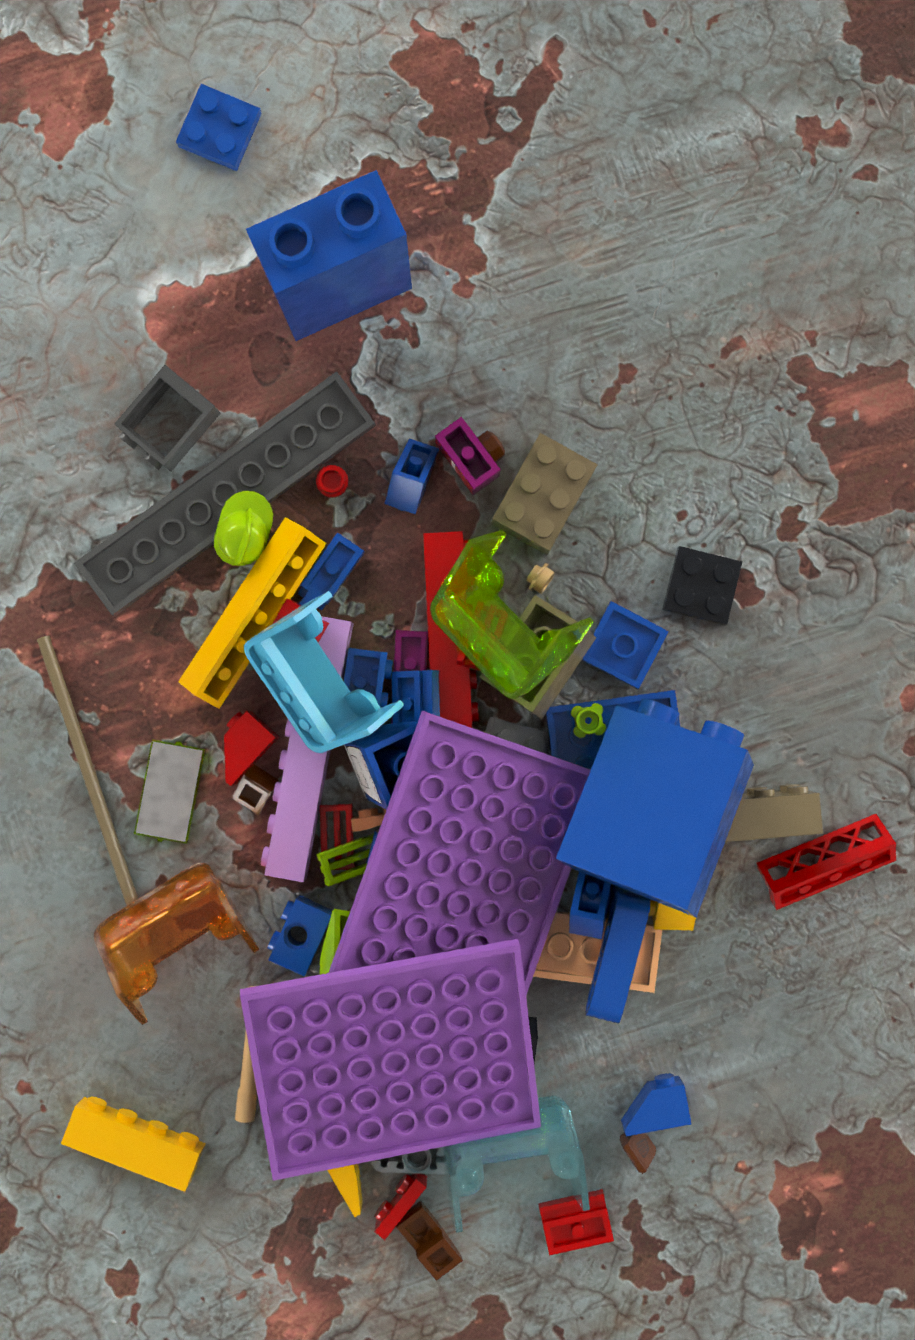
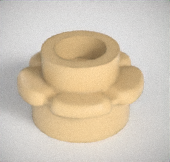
(540, 578)

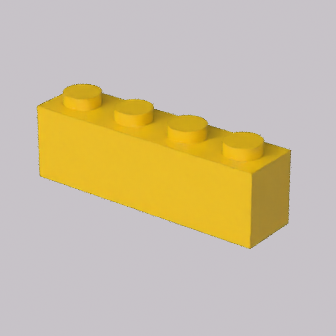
(133, 1142)

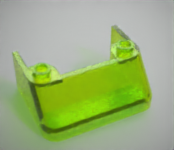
(490, 631)

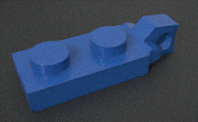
(330, 570)

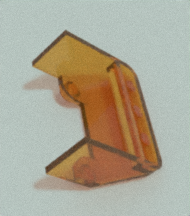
(160, 926)

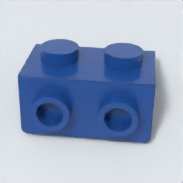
(367, 672)

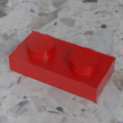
(392, 1212)

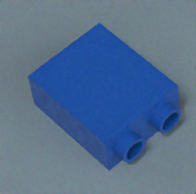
(334, 255)
(658, 805)

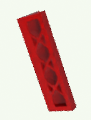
(830, 871)

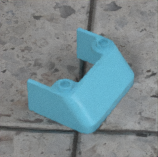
(308, 683)

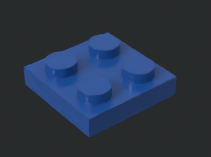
(218, 127)
(625, 645)

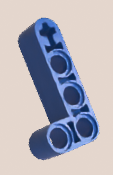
(617, 955)

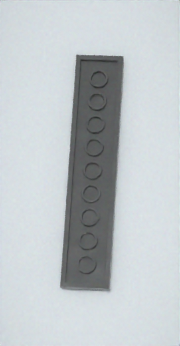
(187, 518)

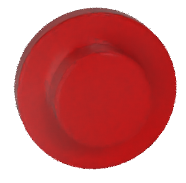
(332, 481)

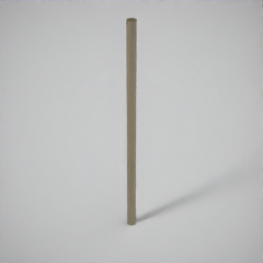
(87, 769)

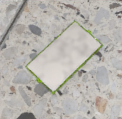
(169, 791)

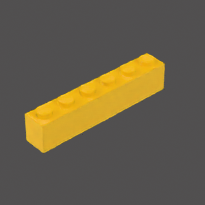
(250, 611)

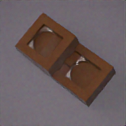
(429, 1240)

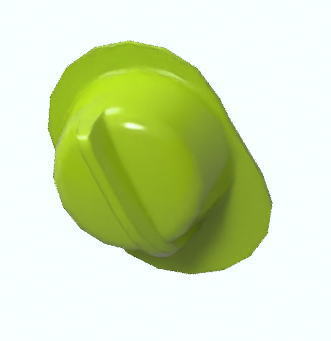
(243, 528)

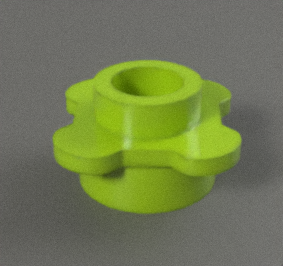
(596, 725)

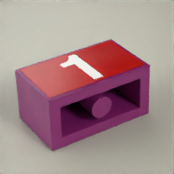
(467, 455)

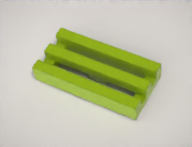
(327, 867)

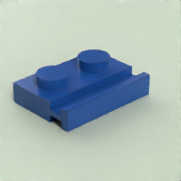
(417, 692)

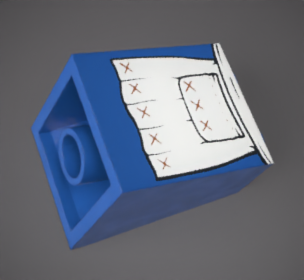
(379, 759)

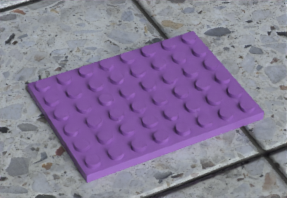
(464, 850)
(392, 1058)

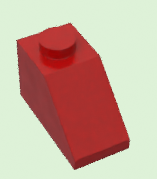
(245, 744)

